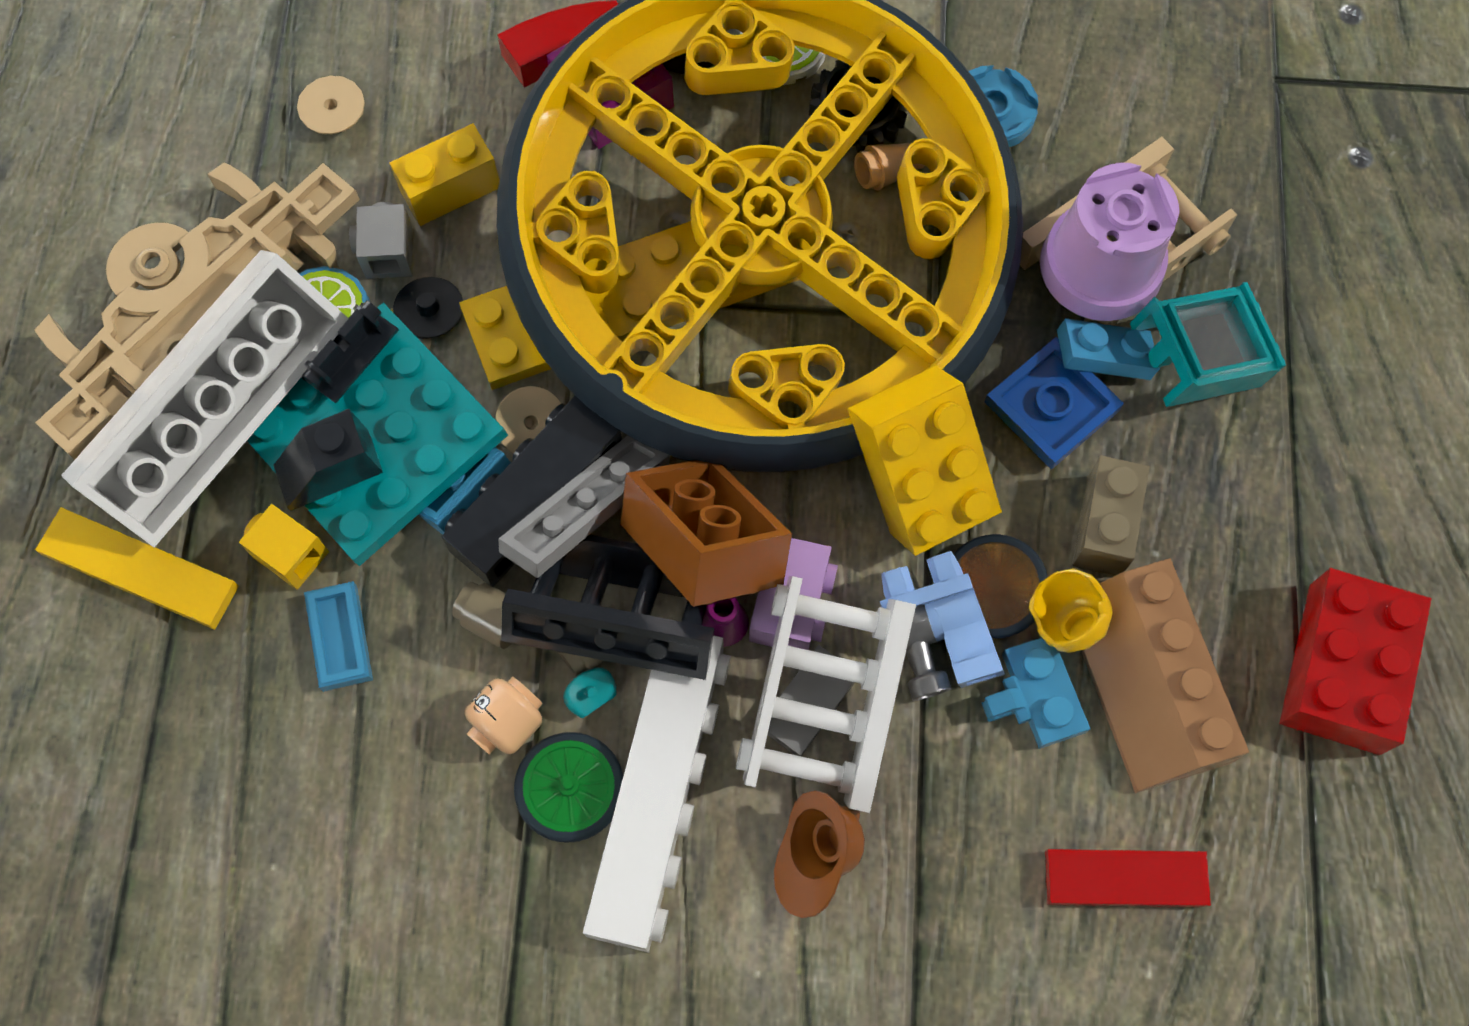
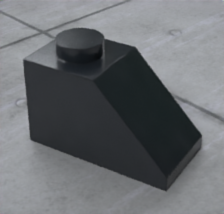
(326, 459)

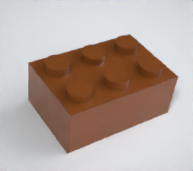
(705, 531)

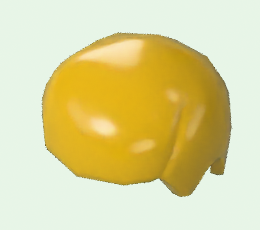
(1071, 610)

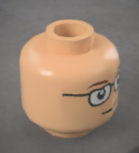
(503, 716)

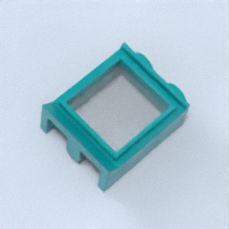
(1213, 341)

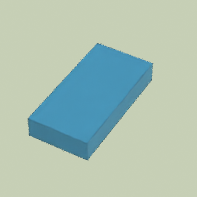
(338, 636)

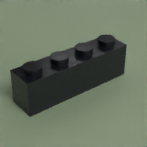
(539, 469)

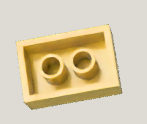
(925, 459)

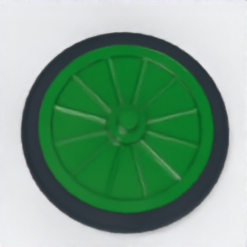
(568, 787)

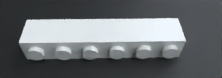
(654, 807)

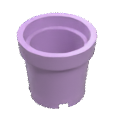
(1103, 276)

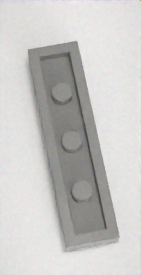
(577, 507)

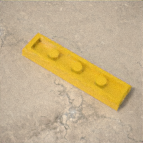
(137, 568)

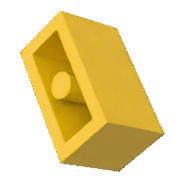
(446, 174)

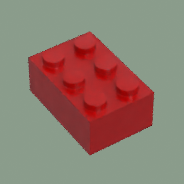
(1356, 662)

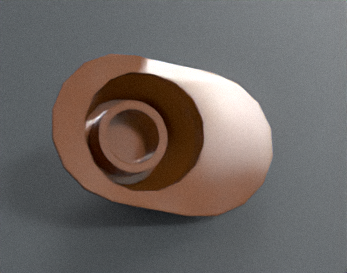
(816, 851)

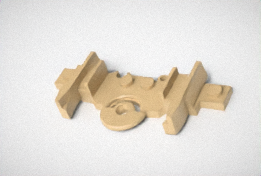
(148, 324)

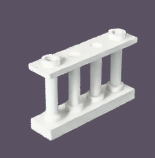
(865, 727)

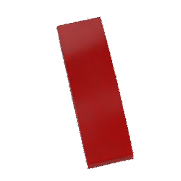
(530, 41)

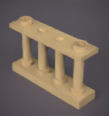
(1153, 159)

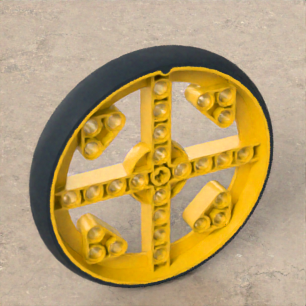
(747, 429)

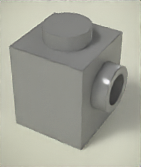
(383, 240)

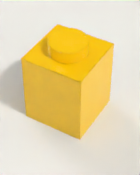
(283, 546)

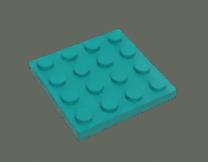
(421, 429)

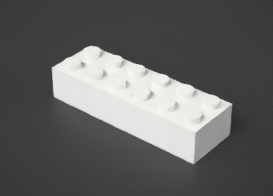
(206, 398)

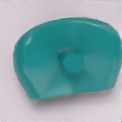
(589, 691)

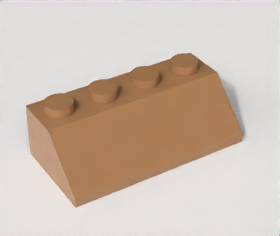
(1161, 682)

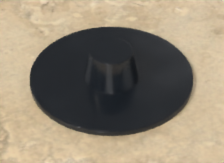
(428, 306)

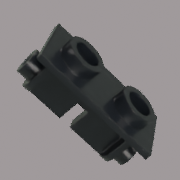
(350, 352)

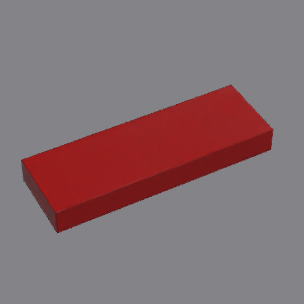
(1127, 878)

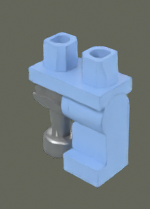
(947, 613)

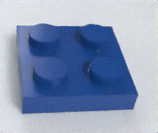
(1052, 405)

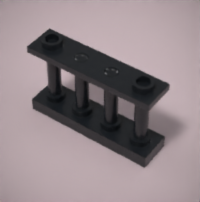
(606, 632)

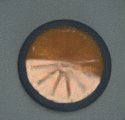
(1003, 579)

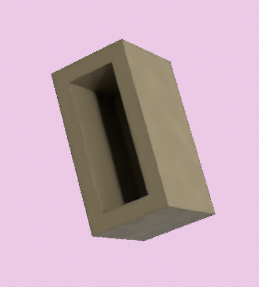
(1111, 516)

